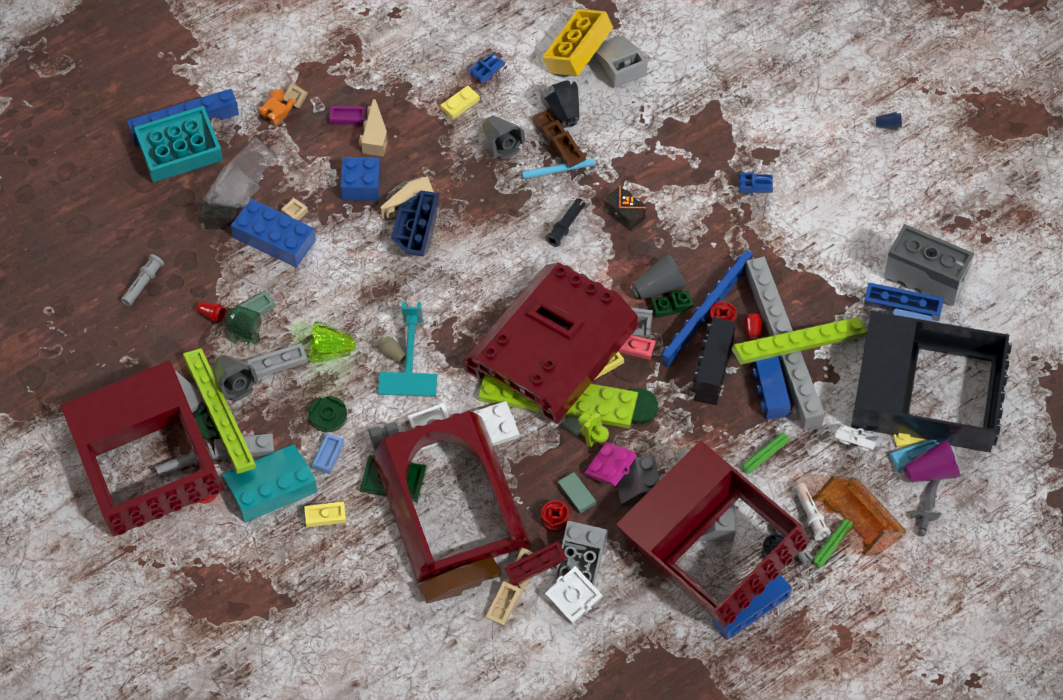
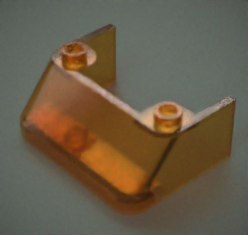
(864, 510)

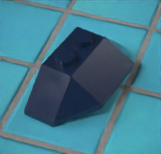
(416, 223)

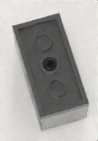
(928, 264)

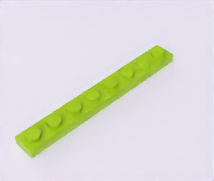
(799, 340)
(219, 411)

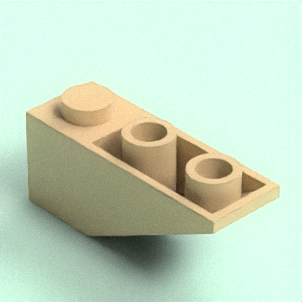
(375, 134)
(411, 189)

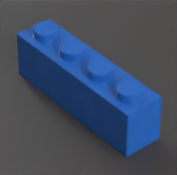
(895, 298)
(771, 388)
(773, 595)

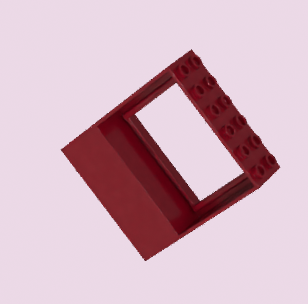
(125, 414)
(686, 506)

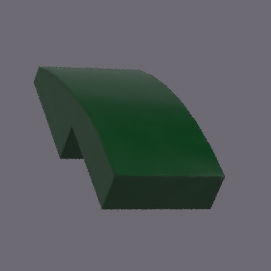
(674, 303)

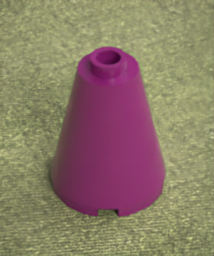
(933, 465)

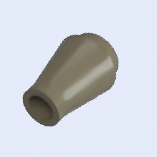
(392, 349)

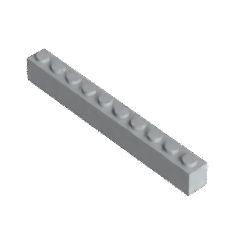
(776, 323)

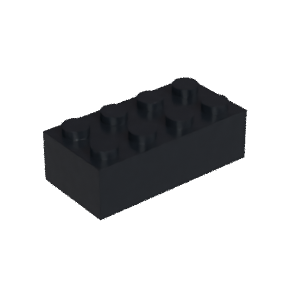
(713, 360)

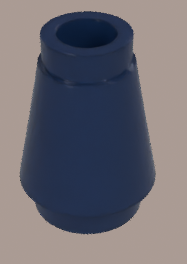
(890, 121)

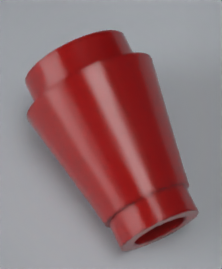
(213, 311)
(753, 326)

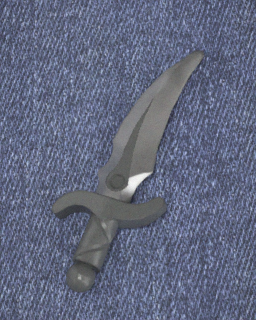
(926, 508)

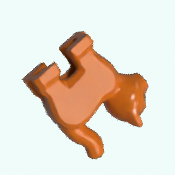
(274, 108)

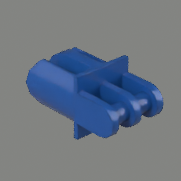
(487, 67)
(755, 183)

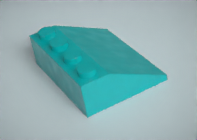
(178, 143)
(274, 483)

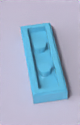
(909, 453)

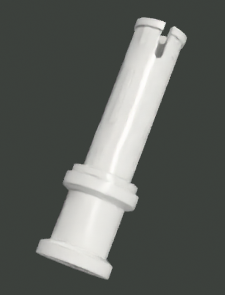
(815, 519)

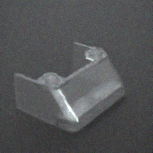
(240, 176)

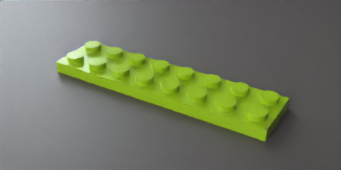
(613, 404)

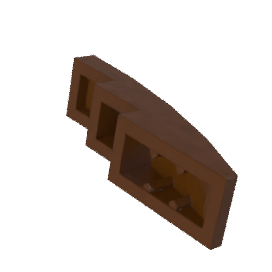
(558, 138)
(459, 579)

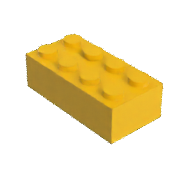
(577, 42)

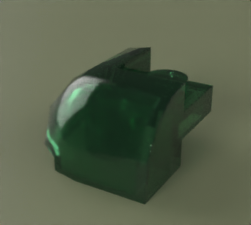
(242, 324)

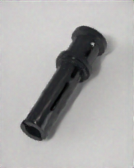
(562, 227)

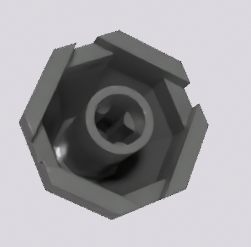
(503, 137)
(234, 377)

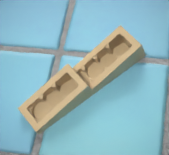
(507, 597)

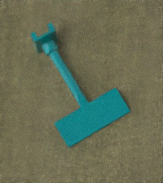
(408, 382)

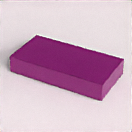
(347, 115)

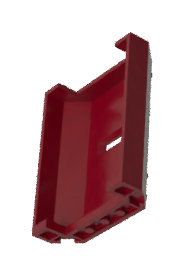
(541, 356)

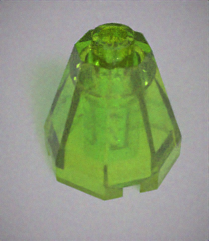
(329, 343)

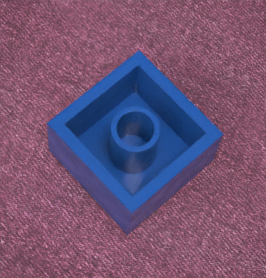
(360, 178)

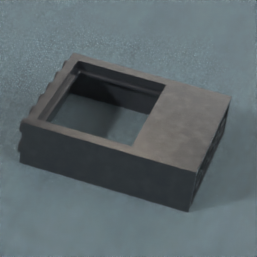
(890, 370)

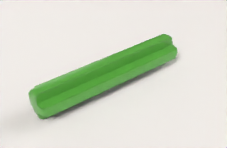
(766, 452)
(832, 543)

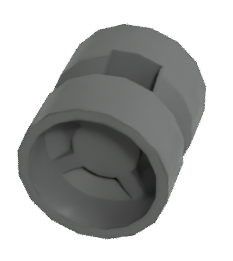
(378, 434)

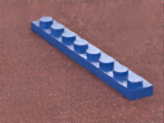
(702, 313)

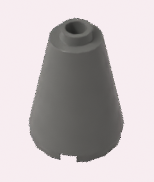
(659, 279)

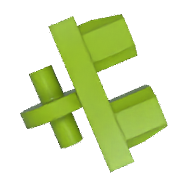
(592, 428)

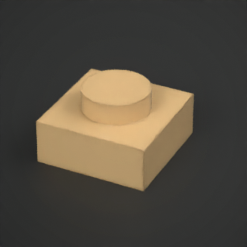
(296, 93)
(295, 209)

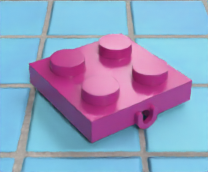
(610, 464)

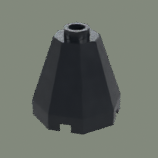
(563, 102)

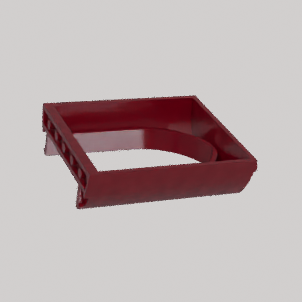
(393, 464)

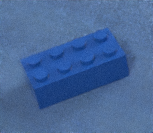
(273, 233)

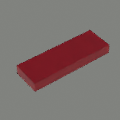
(535, 563)

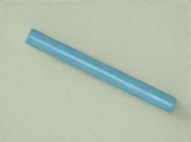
(557, 168)

